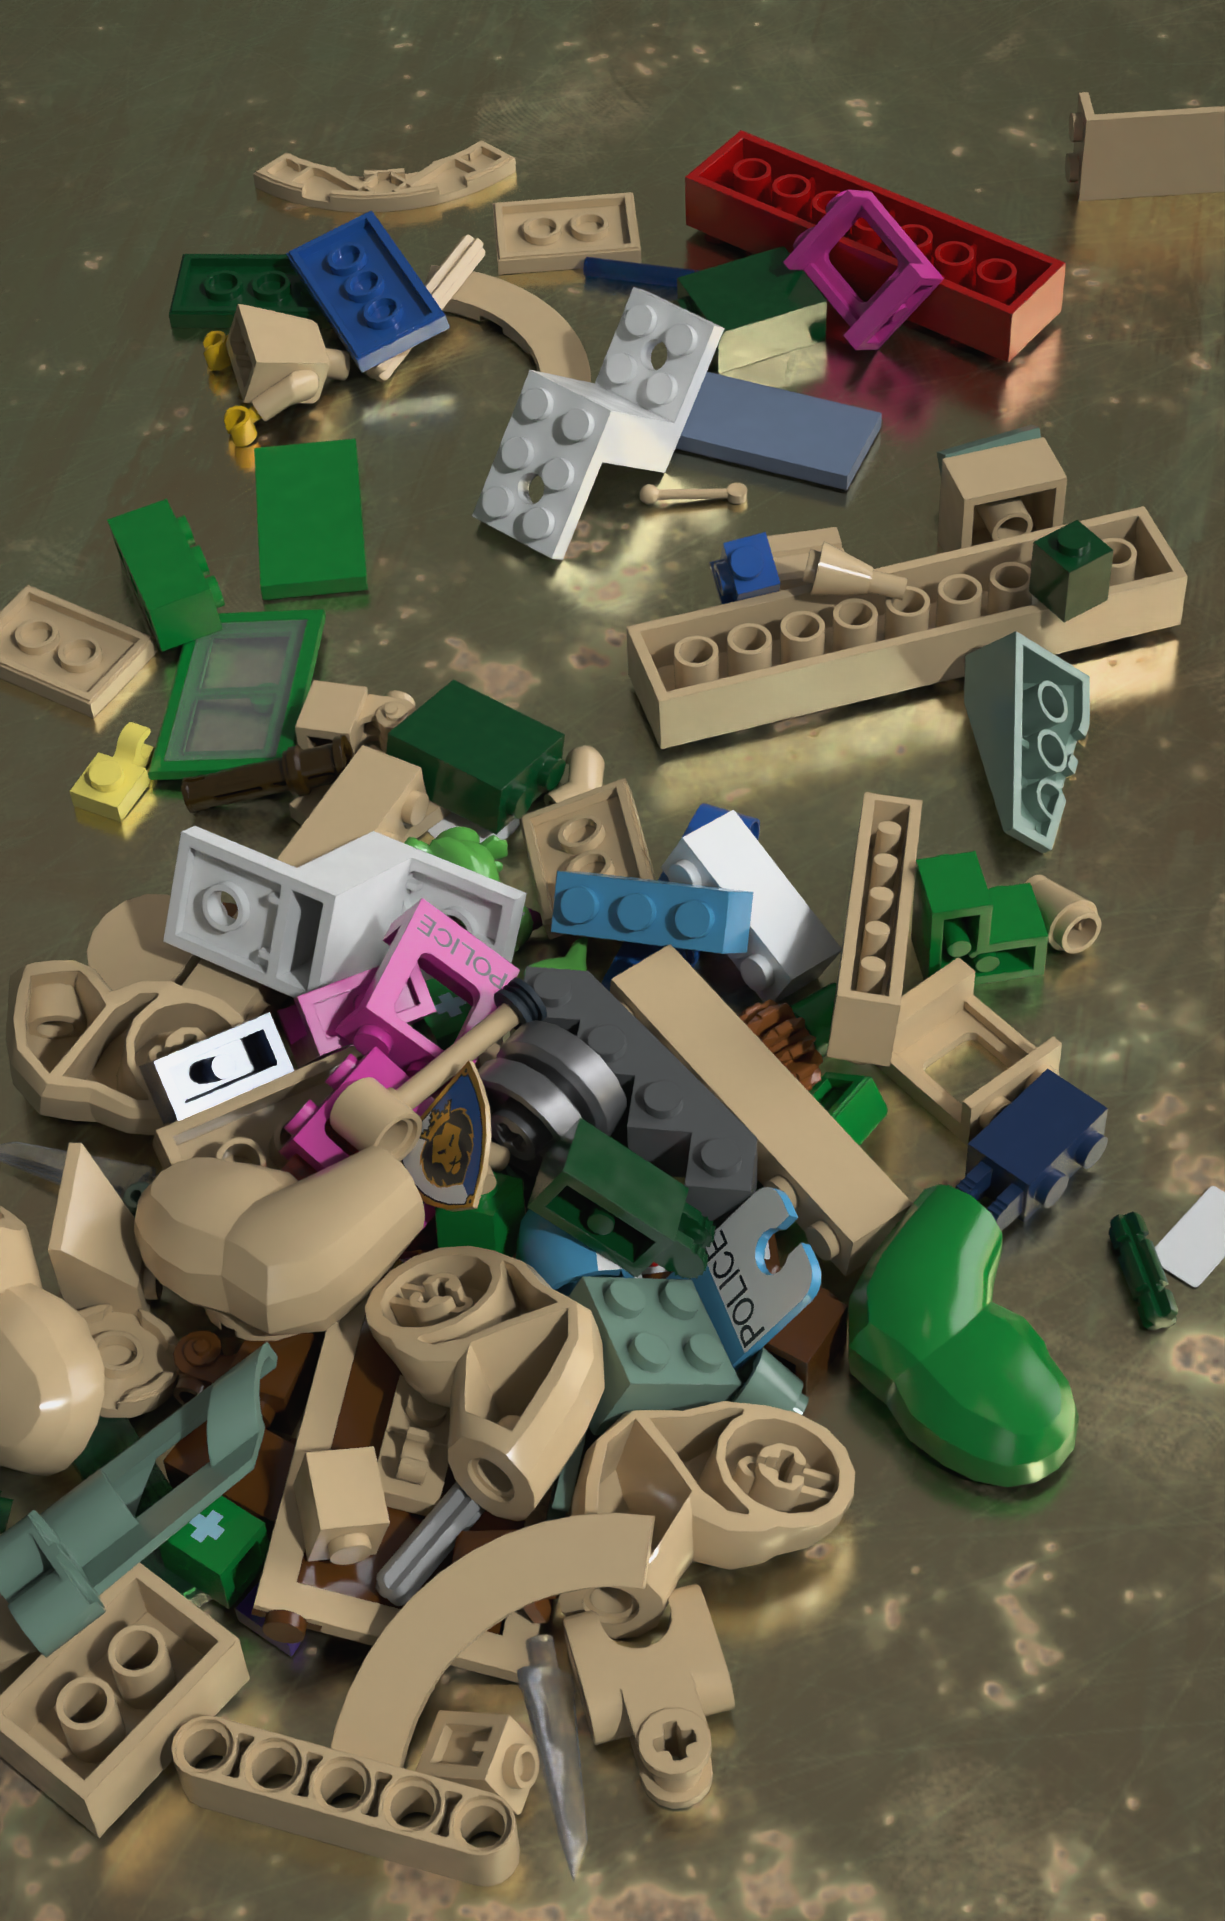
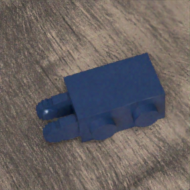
(1034, 1148)

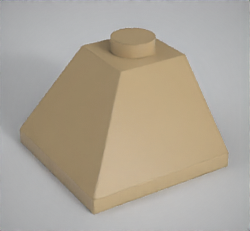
(96, 1242)

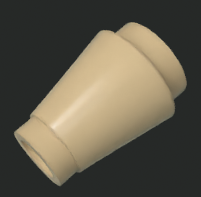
(1066, 916)

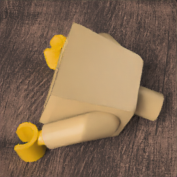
(275, 363)

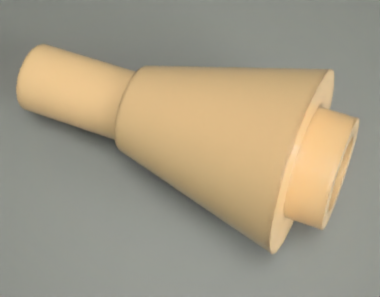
(842, 574)

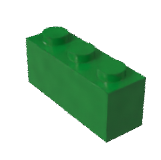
(167, 574)

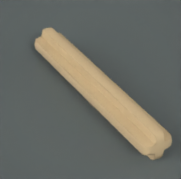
(442, 287)

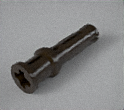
(293, 772)

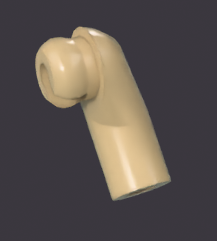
(585, 774)

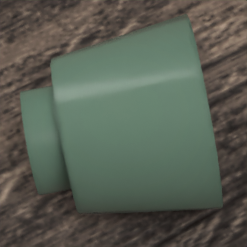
(769, 1384)

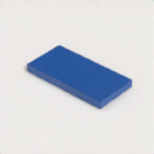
(367, 291)

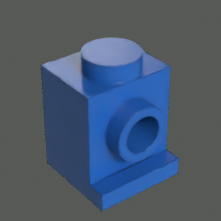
(745, 569)

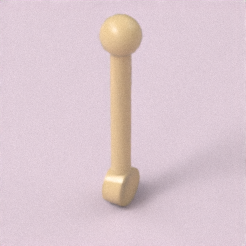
(734, 493)

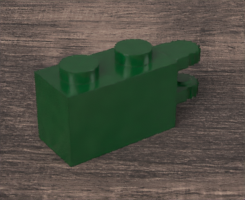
(620, 1204)

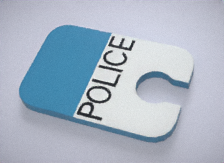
(738, 1289)

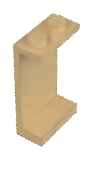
(1145, 152)

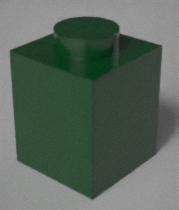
(1070, 570)

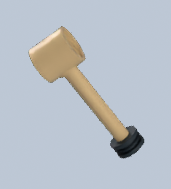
(385, 1116)

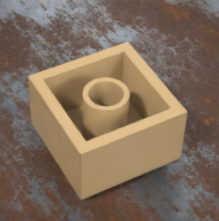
(1000, 494)

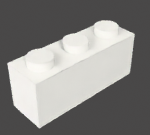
(785, 936)

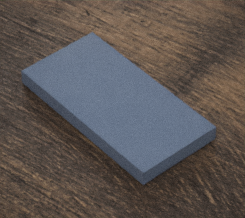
(779, 430)

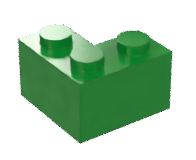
(989, 929)

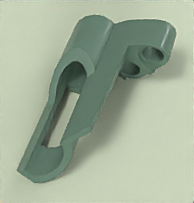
(90, 1537)

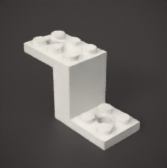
(572, 425)
(326, 916)

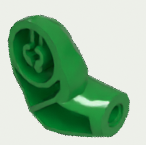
(949, 1361)

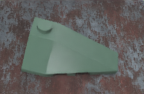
(1026, 724)

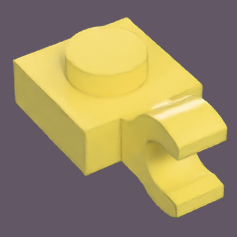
(115, 783)

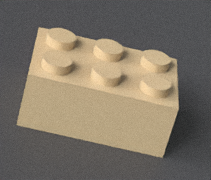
(106, 1704)

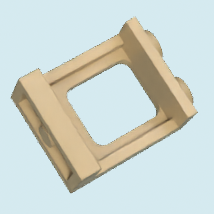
(941, 1017)

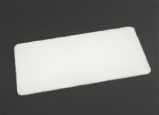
(1197, 1240)

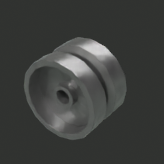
(542, 1088)

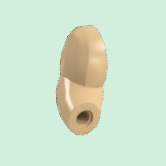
(81, 1043)
(278, 1246)
(504, 1357)

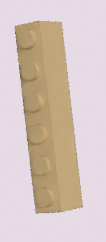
(368, 796)
(876, 931)
(801, 1149)

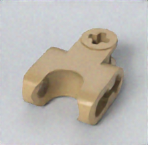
(656, 1695)

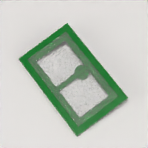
(238, 693)

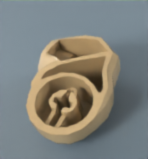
(47, 1365)
(724, 1492)

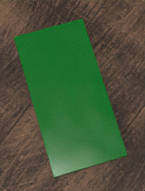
(310, 519)

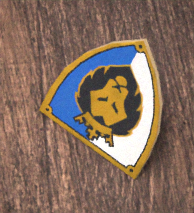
(455, 1147)

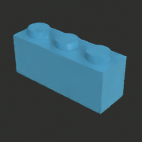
(652, 912)

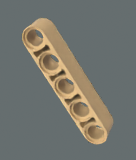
(365, 1827)

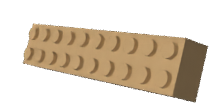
(819, 652)

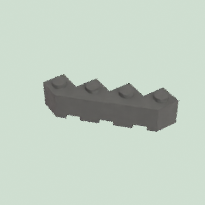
(669, 1111)

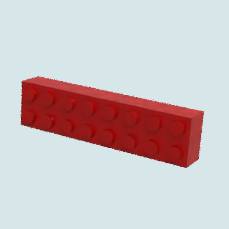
(767, 195)

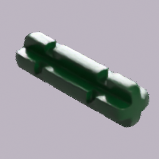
(1143, 1271)

